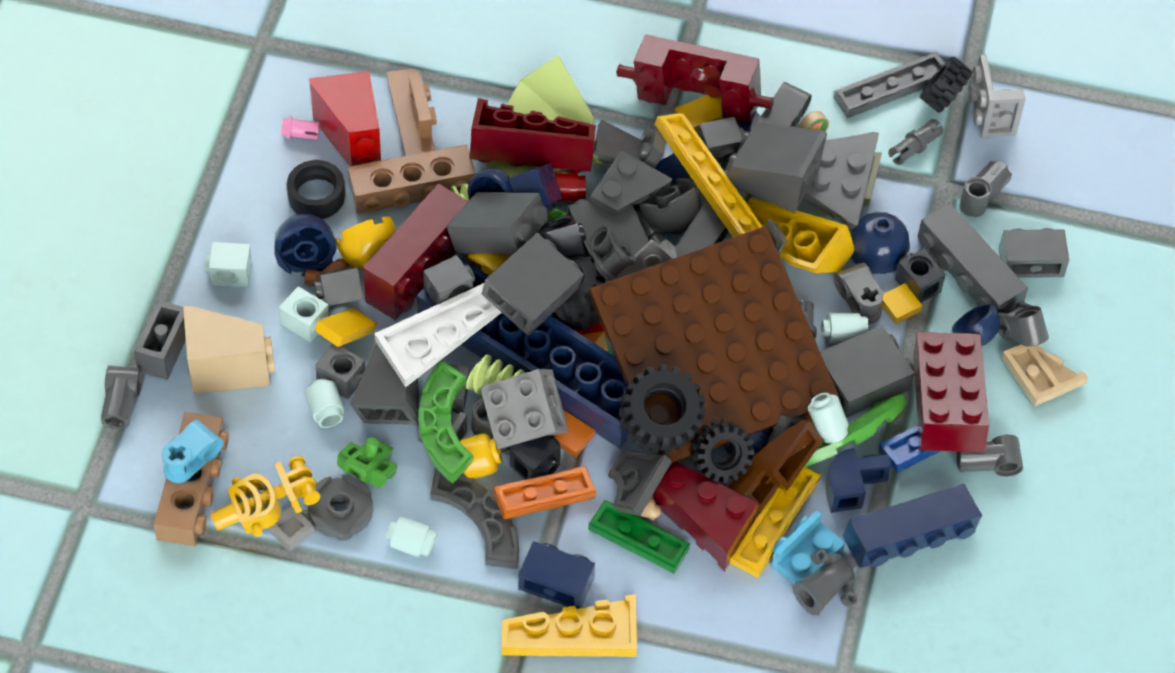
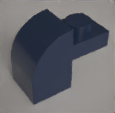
(849, 475)

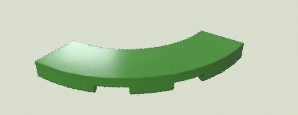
(435, 421)
(862, 427)

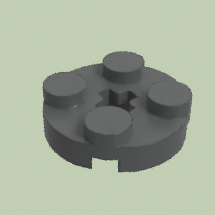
(341, 523)

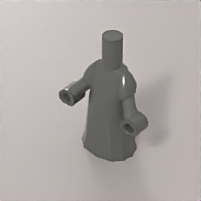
(821, 586)

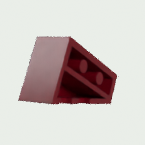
(706, 510)

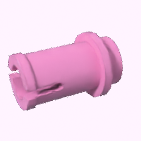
(300, 128)

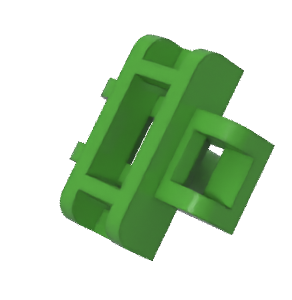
(367, 463)

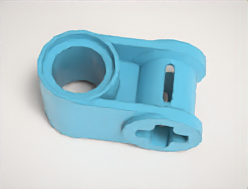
(190, 451)

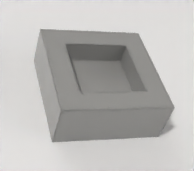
(291, 529)

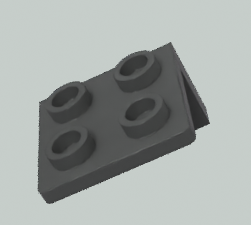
(612, 140)

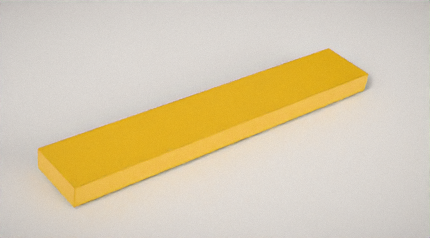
(707, 174)

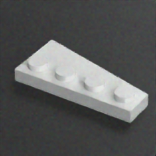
(434, 333)

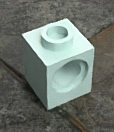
(229, 264)
(301, 304)

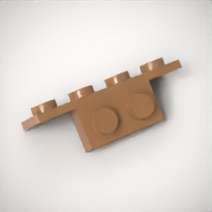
(412, 110)

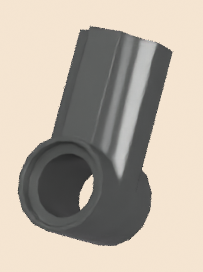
(983, 188)
(120, 388)
(1000, 455)

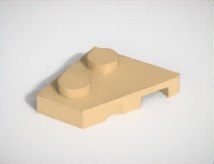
(1040, 373)

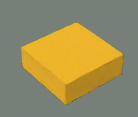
(901, 303)

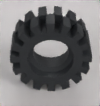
(946, 84)
(738, 458)

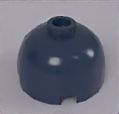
(880, 242)
(304, 244)

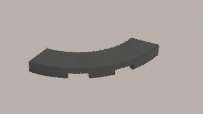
(481, 507)

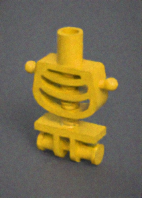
(294, 484)

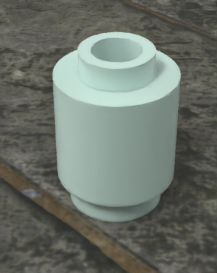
(843, 326)
(325, 403)
(828, 417)
(411, 537)

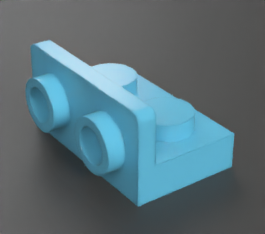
(793, 553)

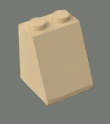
(226, 351)

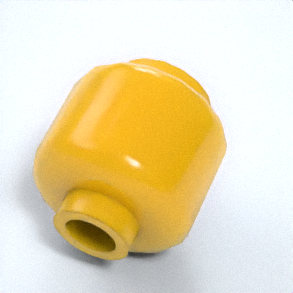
(485, 455)

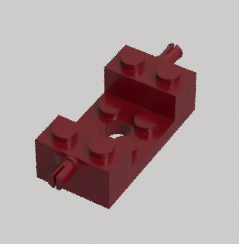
(675, 64)

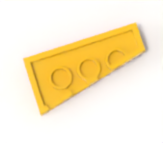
(586, 631)

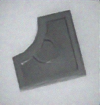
(637, 479)

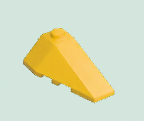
(812, 241)

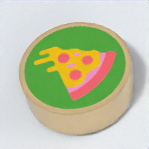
(815, 120)

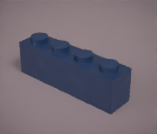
(912, 526)

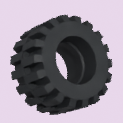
(578, 310)
(673, 386)

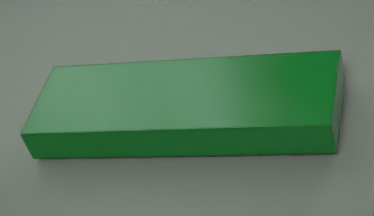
(639, 537)

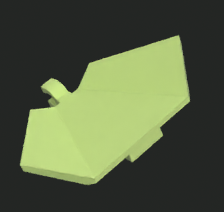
(553, 94)

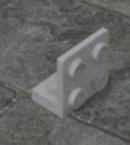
(994, 111)
(524, 408)

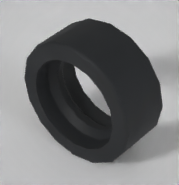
(310, 171)

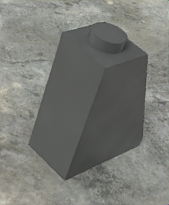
(382, 395)

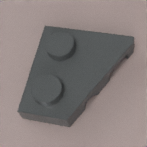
(627, 183)

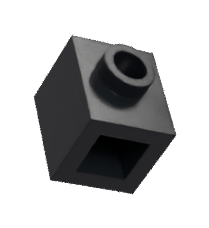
(536, 457)

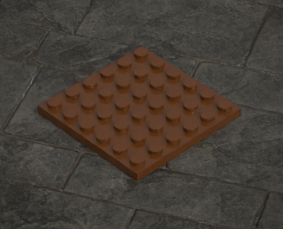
(728, 324)

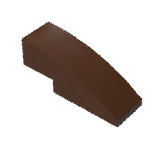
(778, 464)

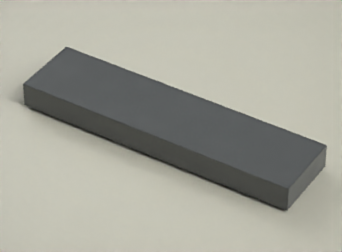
(887, 85)

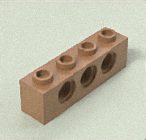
(389, 181)
(185, 525)

